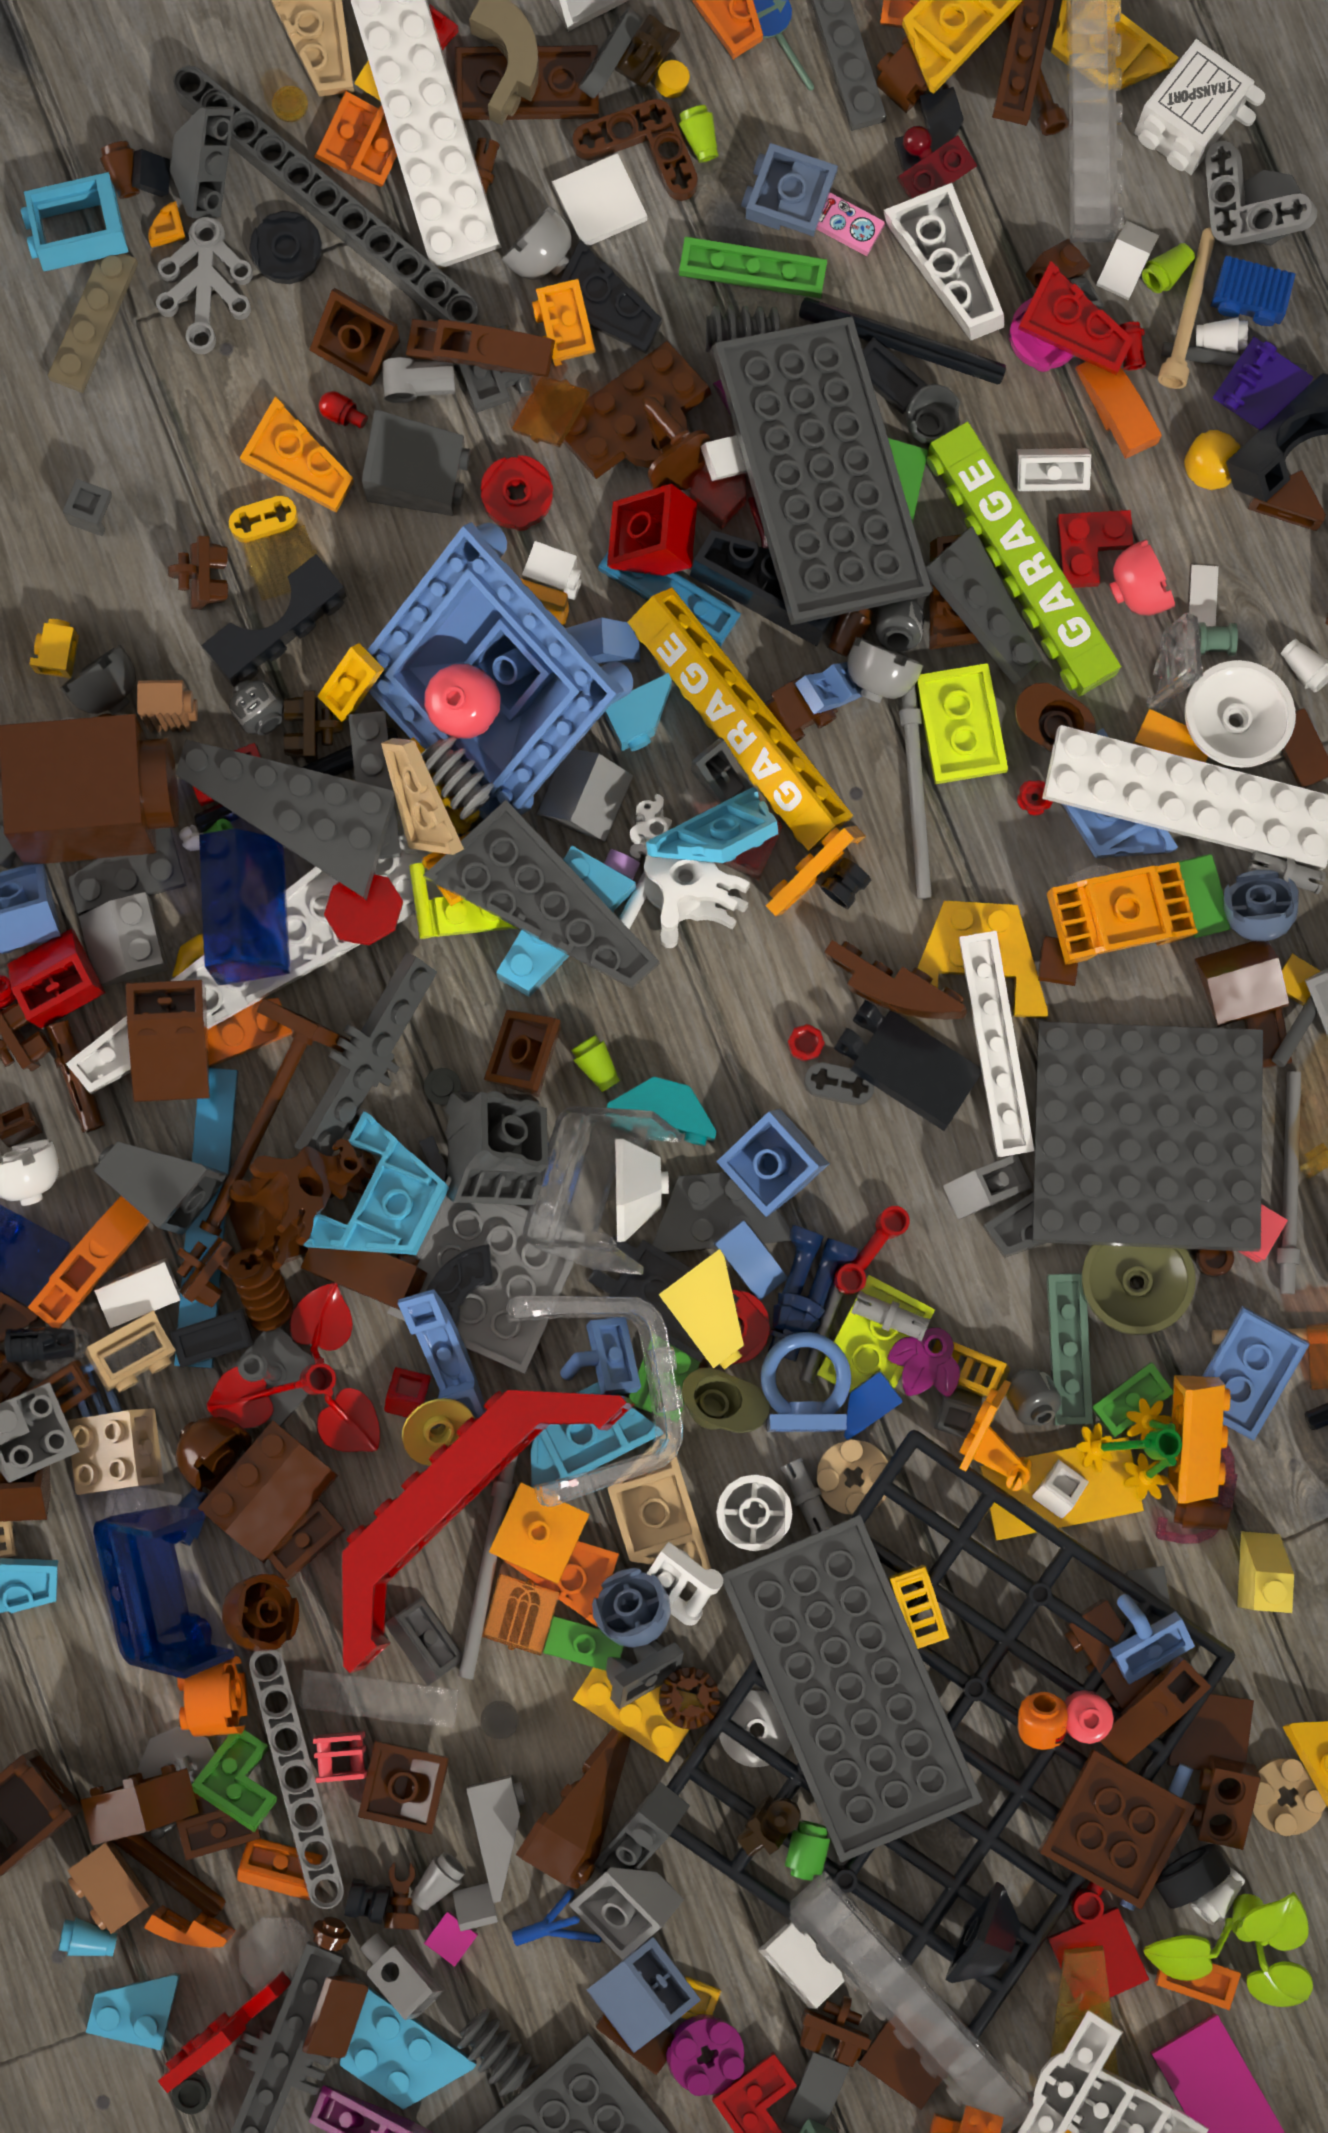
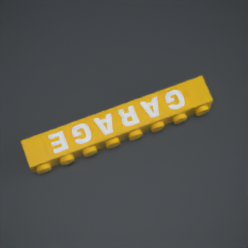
(739, 717)

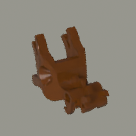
(296, 1190)

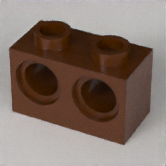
(1234, 1802)

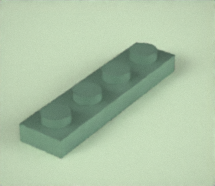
(1069, 1348)

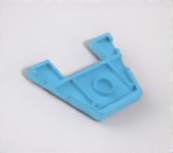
(395, 1204)

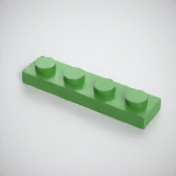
(752, 267)

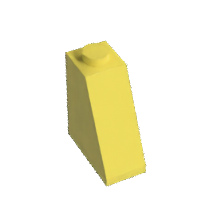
(707, 1310)
(1264, 1574)

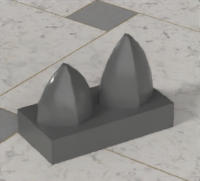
(636, 1680)

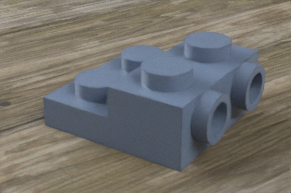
(789, 190)

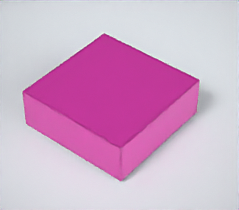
(449, 1940)

